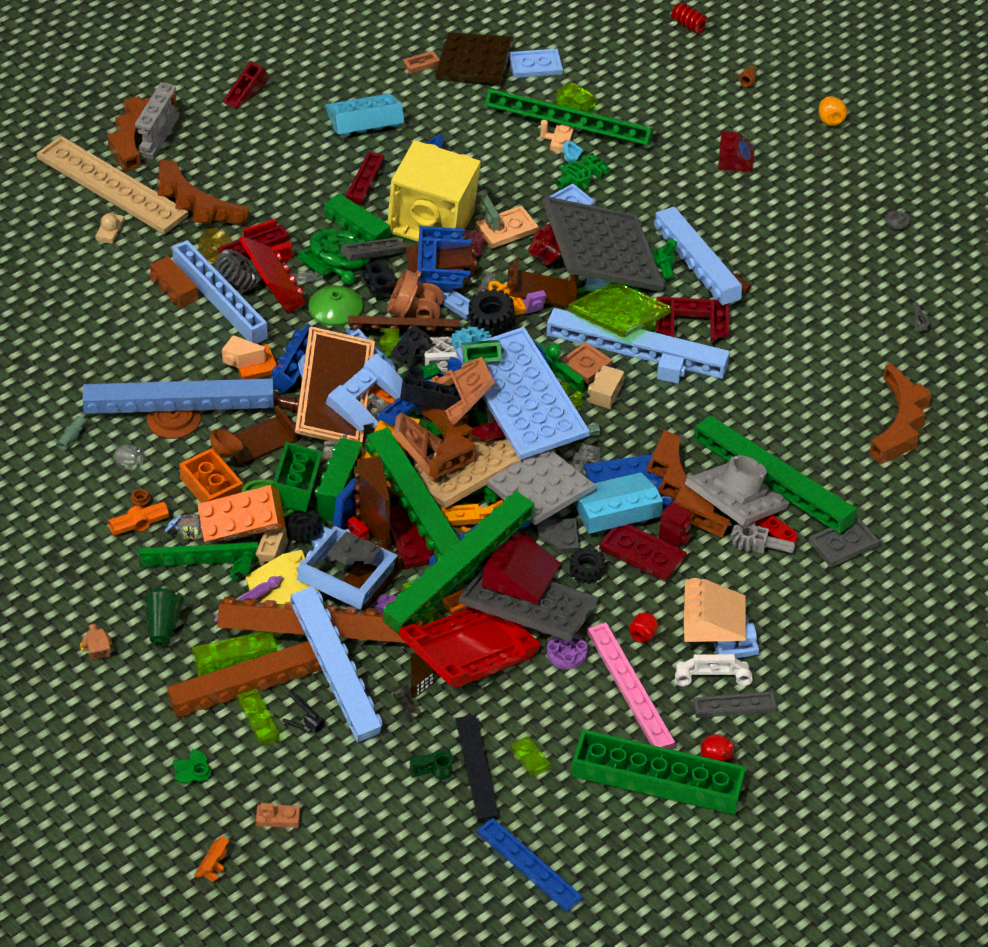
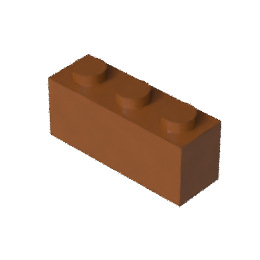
(173, 282)

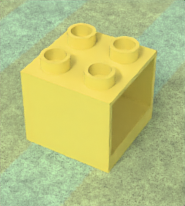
(432, 190)

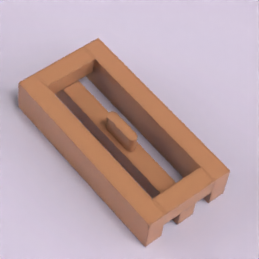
(421, 62)

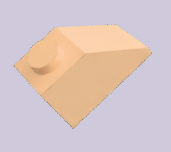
(243, 353)

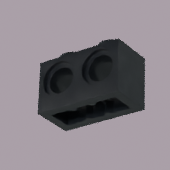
(380, 280)

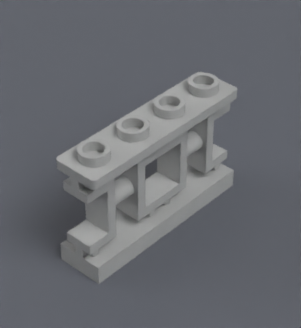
(156, 120)

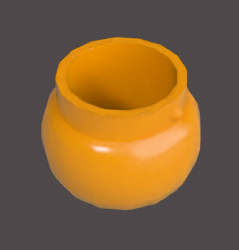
(832, 111)

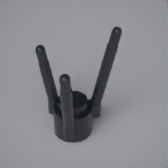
(312, 720)

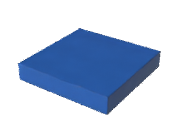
(345, 505)

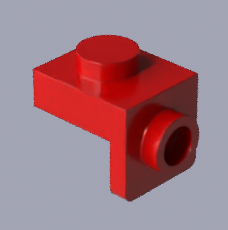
(358, 528)

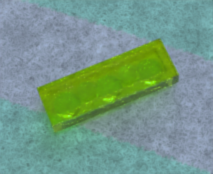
(258, 716)

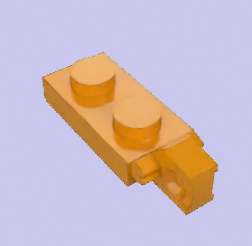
(465, 514)

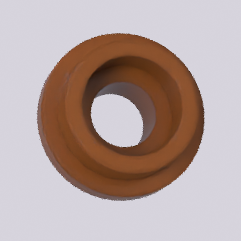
(140, 498)

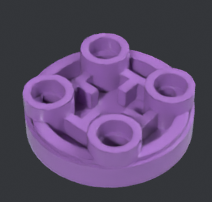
(566, 653)

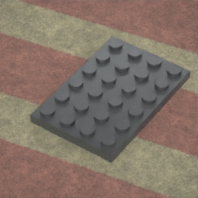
(557, 613)

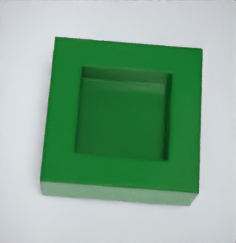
(241, 567)

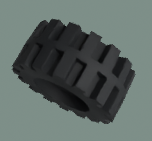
(303, 525)
(587, 574)

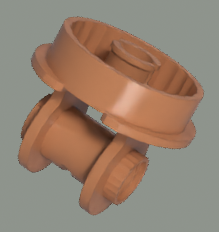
(415, 298)

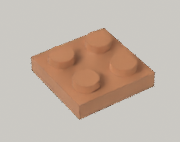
(587, 361)

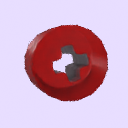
(689, 17)

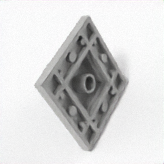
(738, 490)

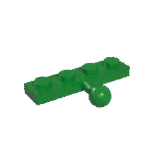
(561, 369)

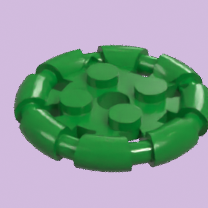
(327, 246)

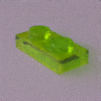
(530, 756)

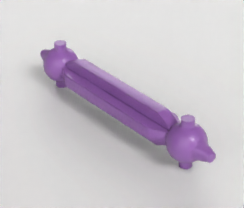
(260, 590)

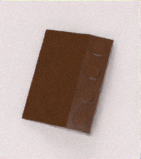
(373, 499)

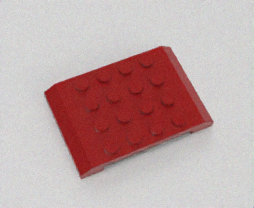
(470, 645)

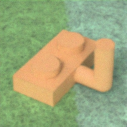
(559, 137)

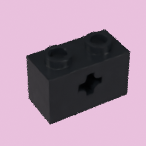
(411, 347)

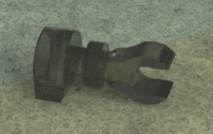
(403, 696)

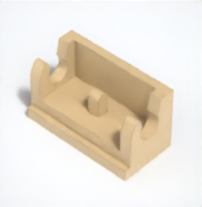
(272, 545)

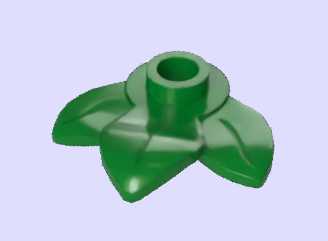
(189, 769)

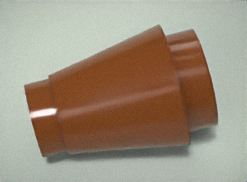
(747, 77)

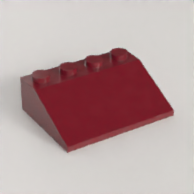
(520, 569)

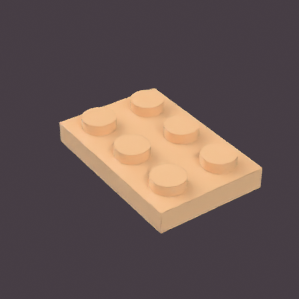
(513, 225)

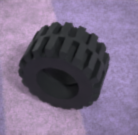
(489, 302)

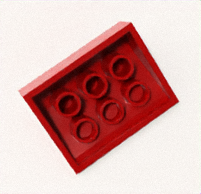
(275, 274)

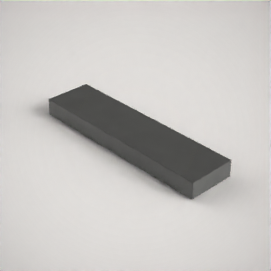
(373, 248)
(734, 704)

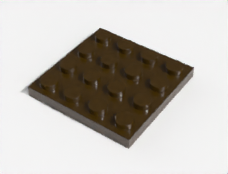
(474, 58)

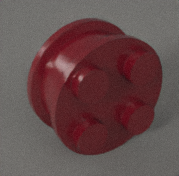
(545, 245)

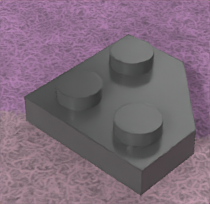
(559, 534)
(353, 548)

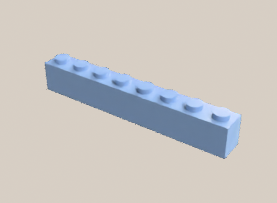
(698, 256)
(220, 292)
(335, 664)

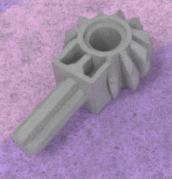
(756, 539)

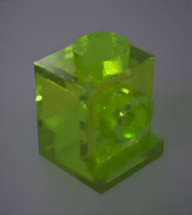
(389, 340)

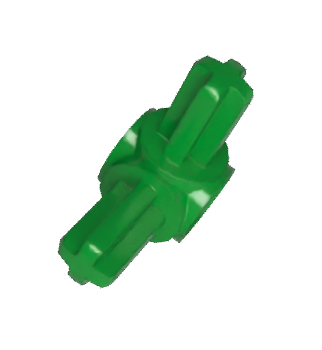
(665, 258)

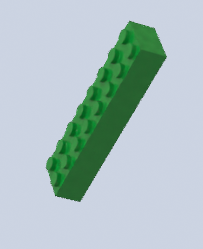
(658, 771)

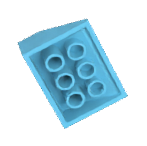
(365, 114)
(619, 503)

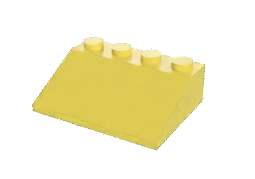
(286, 566)

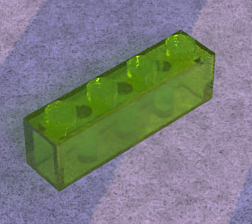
(232, 651)

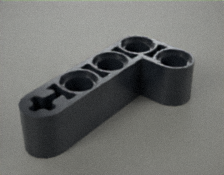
(428, 393)

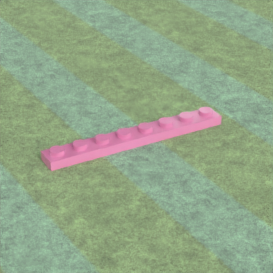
(630, 686)

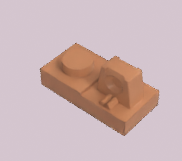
(277, 815)

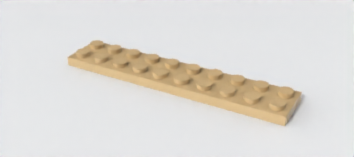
(112, 184)

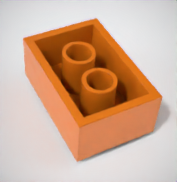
(209, 477)

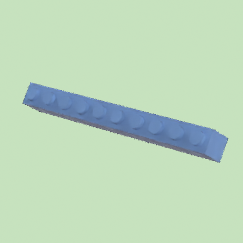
(178, 396)

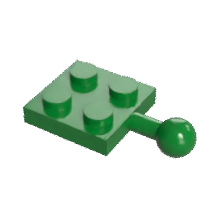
(322, 268)

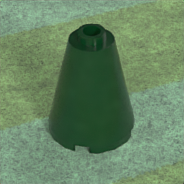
(162, 614)

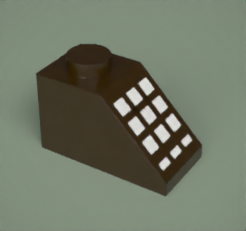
(421, 675)

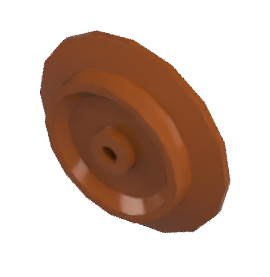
(173, 423)

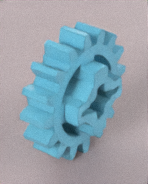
(468, 335)

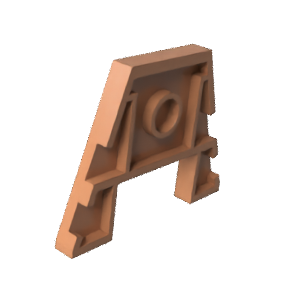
(471, 382)

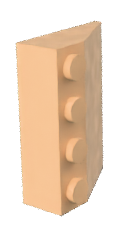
(713, 612)

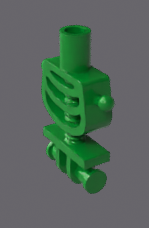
(580, 173)

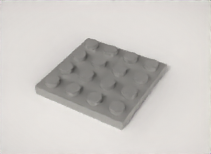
(543, 480)

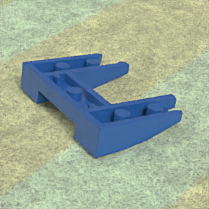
(440, 238)

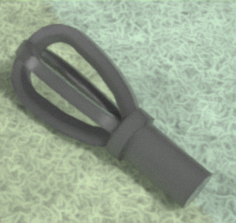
(919, 314)

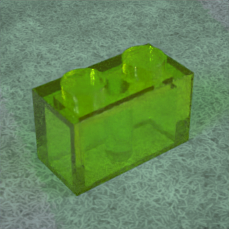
(575, 97)

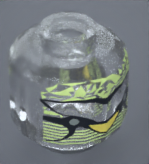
(190, 527)

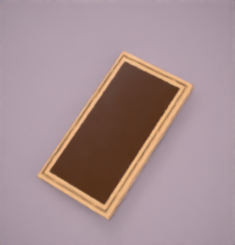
(329, 362)

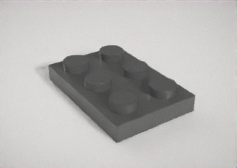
(841, 547)

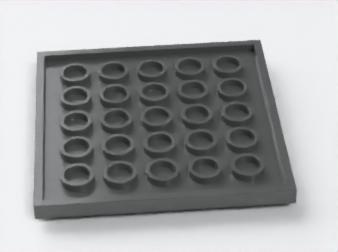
(602, 244)

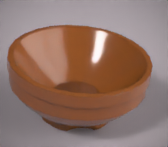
(225, 443)

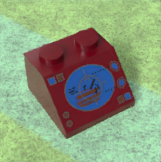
(735, 152)

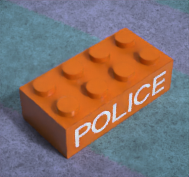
(241, 515)

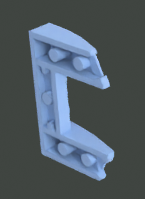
(345, 398)

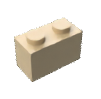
(606, 386)

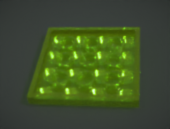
(619, 309)

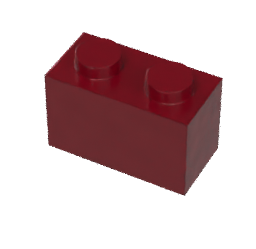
(675, 525)

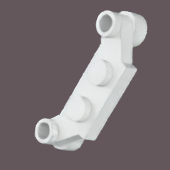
(713, 665)

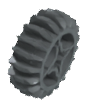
(238, 269)

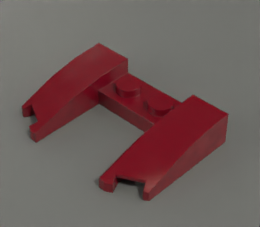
(695, 308)

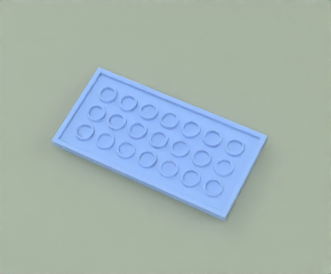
(529, 398)

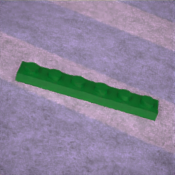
(196, 554)

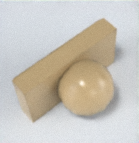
(109, 228)

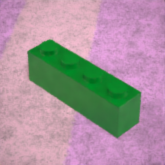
(356, 219)

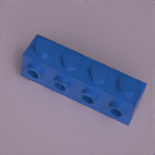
(287, 370)

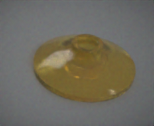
(210, 237)

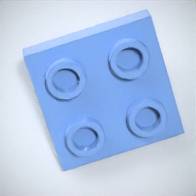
(739, 648)

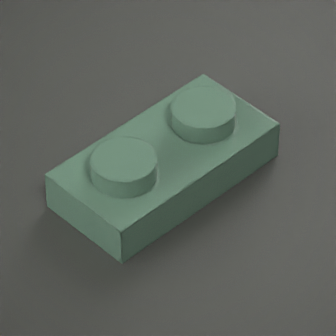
(490, 213)

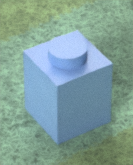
(671, 368)

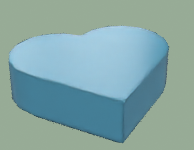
(571, 151)

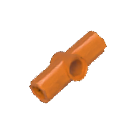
(138, 518)

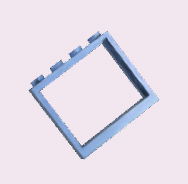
(336, 588)

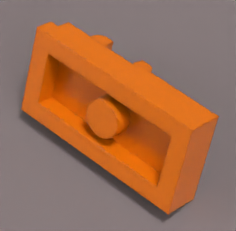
(209, 862)

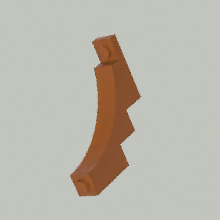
(457, 444)
(667, 464)

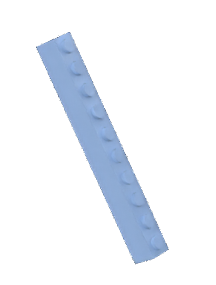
(639, 344)

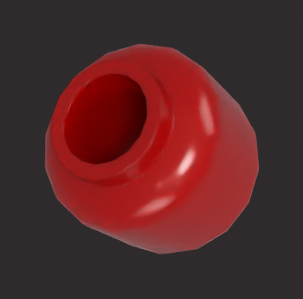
(643, 627)

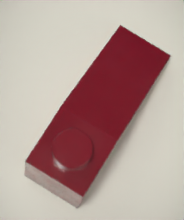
(247, 85)

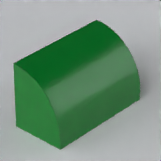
(488, 349)

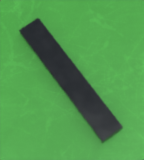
(476, 768)

